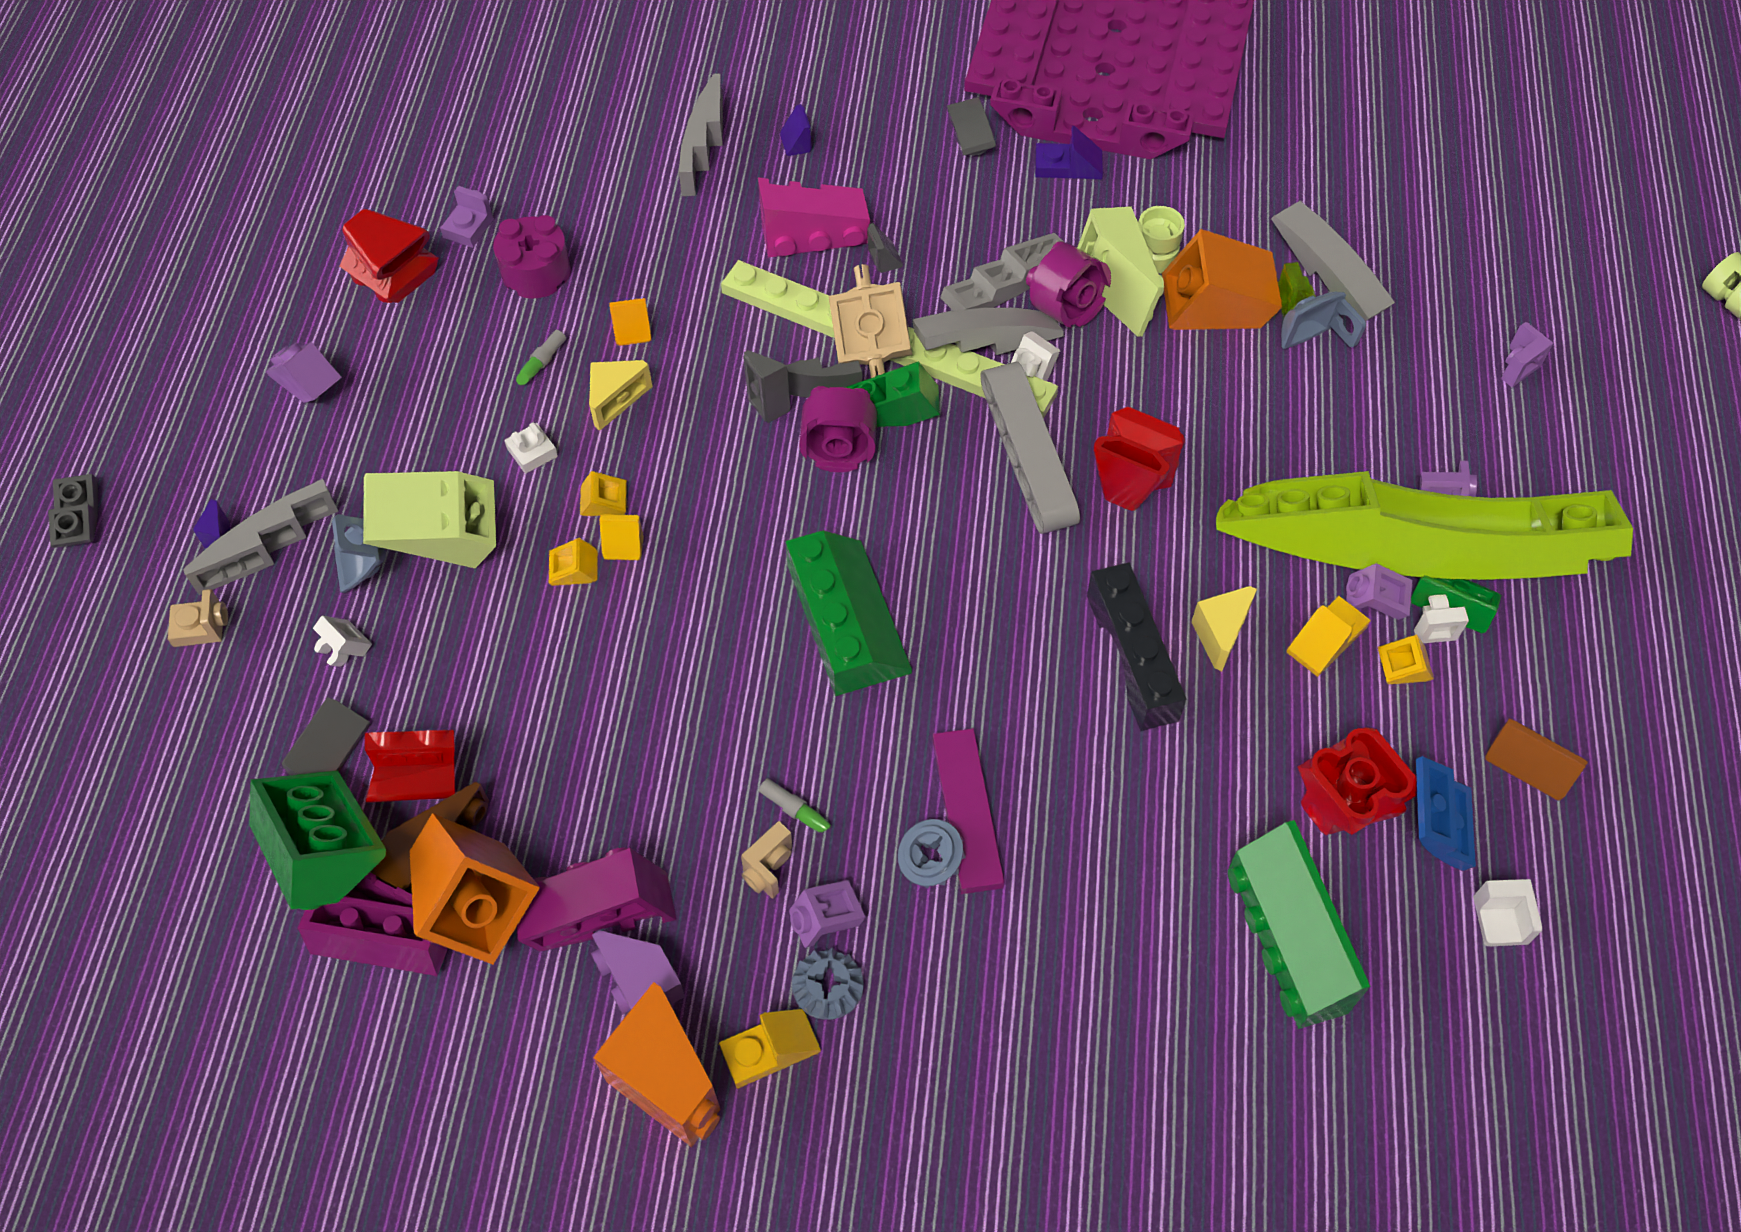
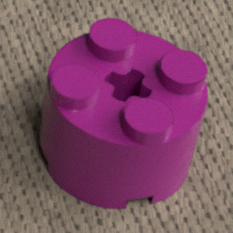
(532, 255)
(1068, 285)
(838, 428)

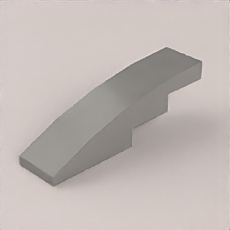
(702, 131)
(1328, 254)
(1000, 279)
(984, 326)
(249, 544)

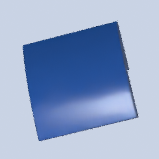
(1445, 815)

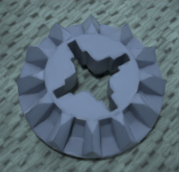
(930, 834)
(842, 997)

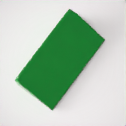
(1479, 602)

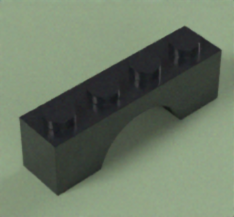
(1149, 674)

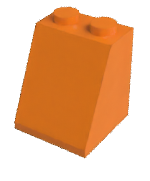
(1220, 285)
(466, 889)
(659, 1070)

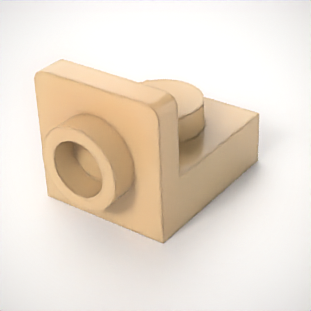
(197, 621)
(766, 853)

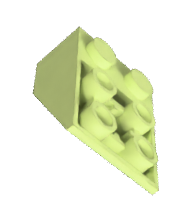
(1135, 284)
(431, 515)

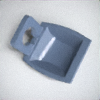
(1319, 314)
(353, 558)

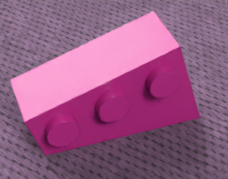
(811, 218)

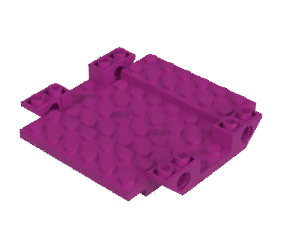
(1167, 69)

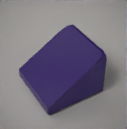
(796, 133)
(211, 524)

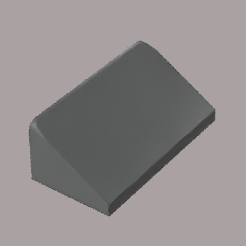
(767, 385)
(326, 740)

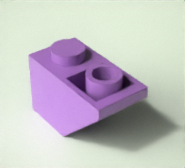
(302, 371)
(634, 968)

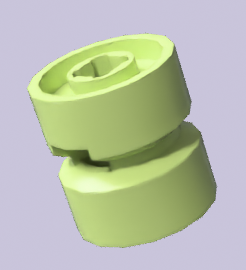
(1163, 233)
(1723, 279)

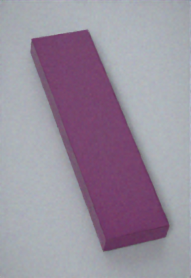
(968, 809)

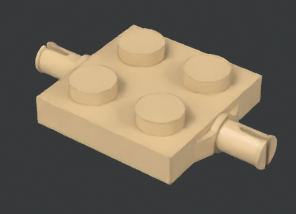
(870, 323)

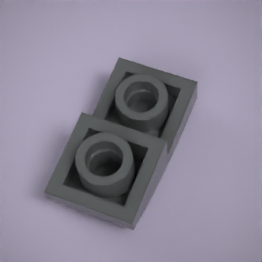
(971, 126)
(808, 374)
(74, 511)

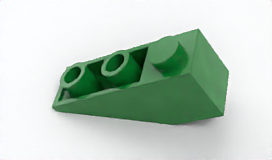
(902, 395)

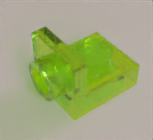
(1293, 287)

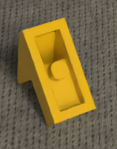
(1327, 635)
(769, 1047)

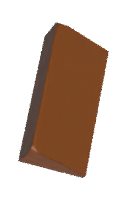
(1535, 759)

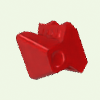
(387, 255)
(1136, 457)
(411, 765)
(1356, 783)

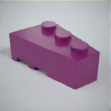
(595, 897)
(371, 928)

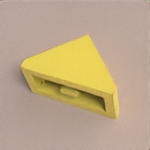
(615, 388)
(1220, 621)

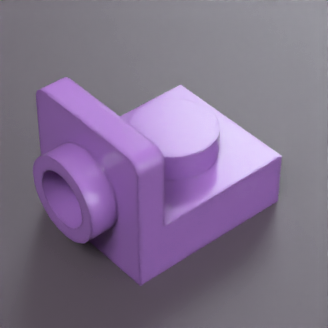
(469, 217)
(1527, 355)
(1450, 483)
(1380, 590)
(825, 911)

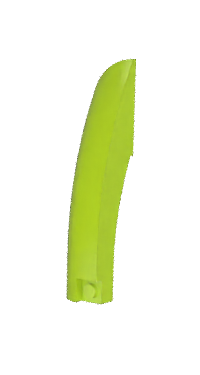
(1428, 533)

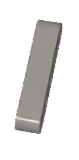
(1029, 448)

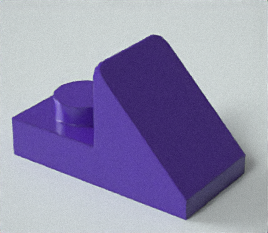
(1074, 160)

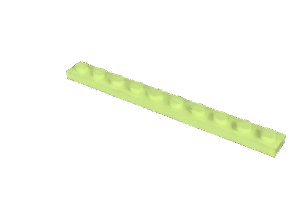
(813, 311)

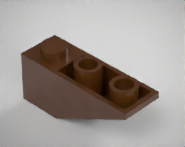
(464, 808)

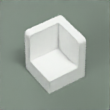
(1507, 912)

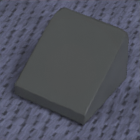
(882, 250)

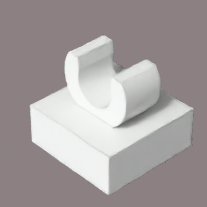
(1036, 356)
(531, 447)
(1440, 622)
(342, 637)

